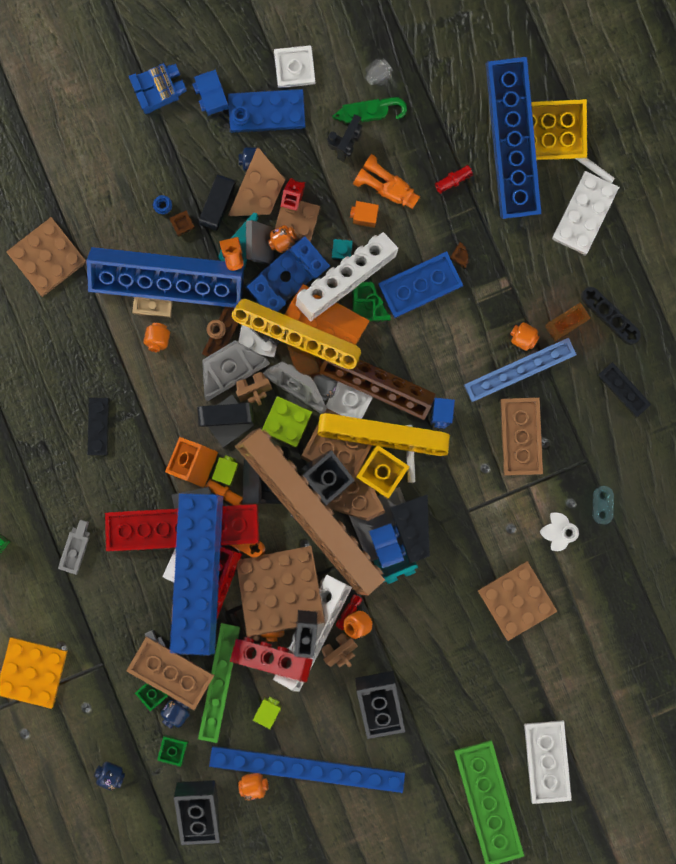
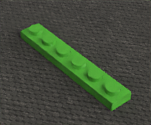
(219, 684)

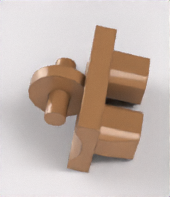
(255, 391)
(333, 656)

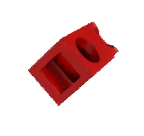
(292, 194)

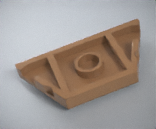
(258, 187)

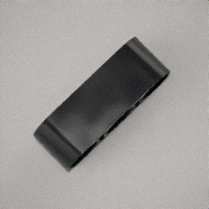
(217, 202)
(225, 414)

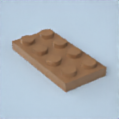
(521, 436)
(170, 673)

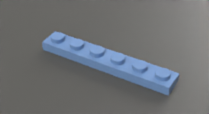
(520, 370)

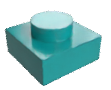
(341, 249)

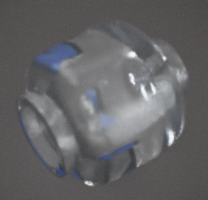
(378, 72)

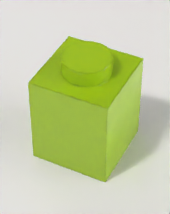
(225, 470)
(267, 712)

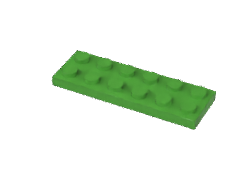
(489, 803)

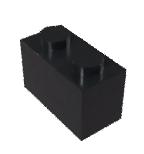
(306, 633)

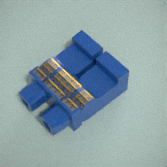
(156, 88)

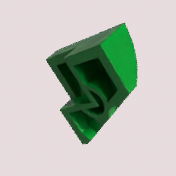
(368, 303)

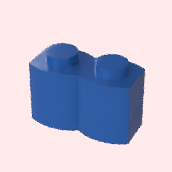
(211, 93)
(386, 545)

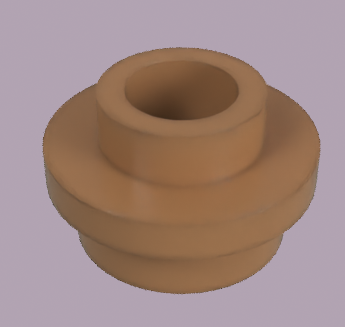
(214, 323)

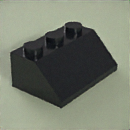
(255, 489)

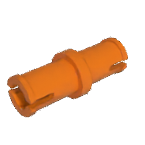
(227, 494)

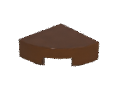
(460, 255)

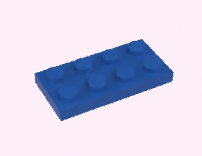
(269, 110)
(420, 285)

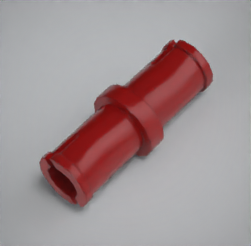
(453, 179)

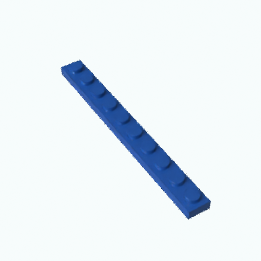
(307, 769)

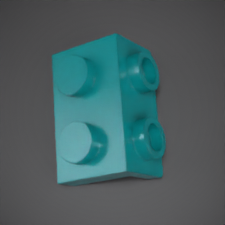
(391, 572)

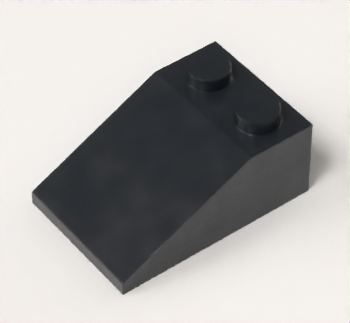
(380, 704)
(197, 812)

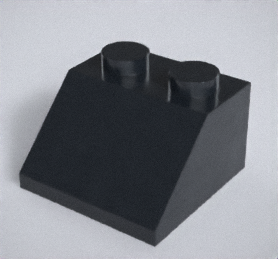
(326, 476)

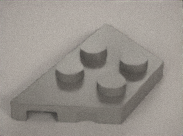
(228, 366)
(296, 384)

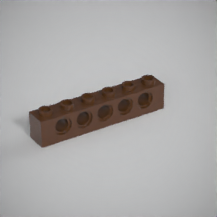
(382, 386)

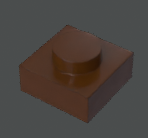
(182, 223)

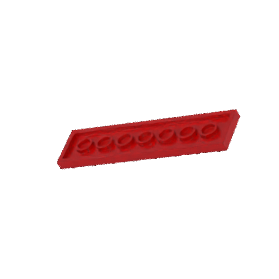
(159, 528)

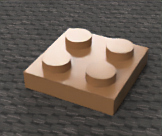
(302, 220)

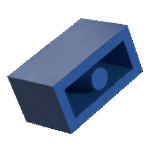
(442, 413)

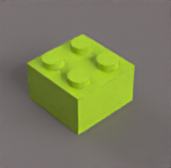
(287, 422)

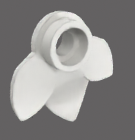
(556, 532)

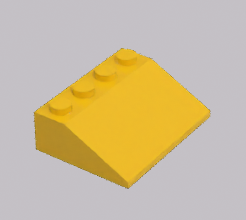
(560, 129)

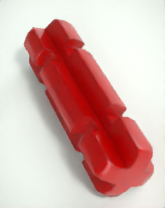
(350, 608)

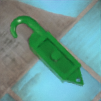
(369, 110)

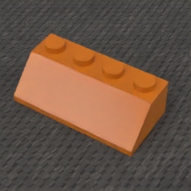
(335, 320)

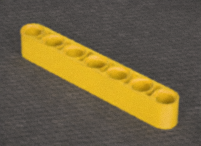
(305, 337)
(383, 434)

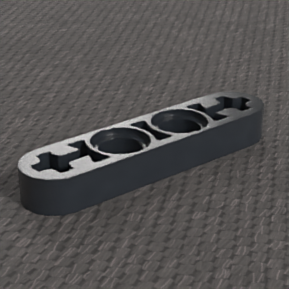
(608, 318)

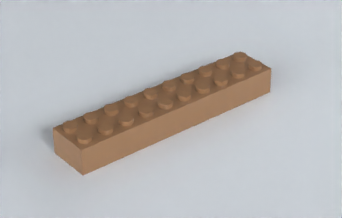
(310, 512)

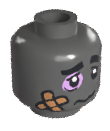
(325, 386)

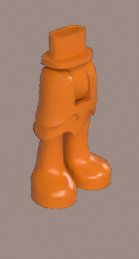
(394, 188)

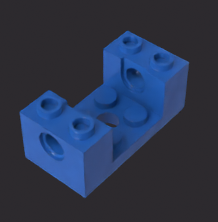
(300, 261)

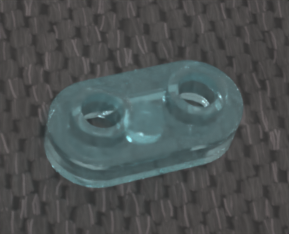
(605, 505)

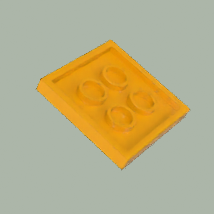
(31, 672)

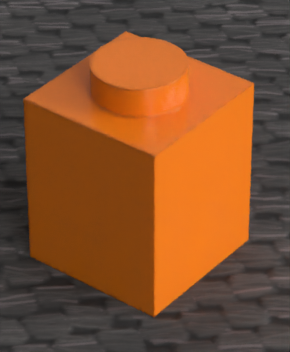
(364, 214)

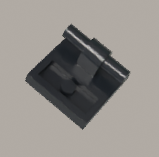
(345, 145)

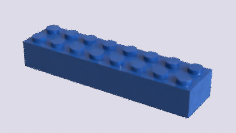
(513, 137)
(163, 277)
(196, 574)

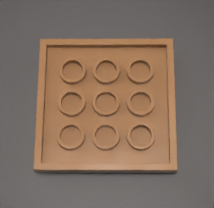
(276, 588)

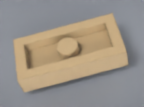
(152, 307)

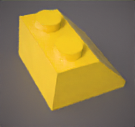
(382, 471)

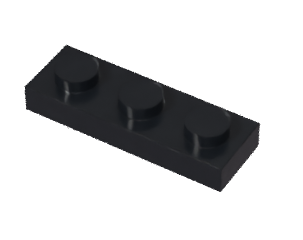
(624, 389)
(98, 426)

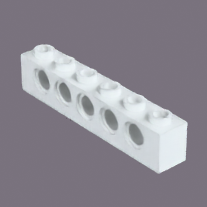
(314, 307)
(331, 610)

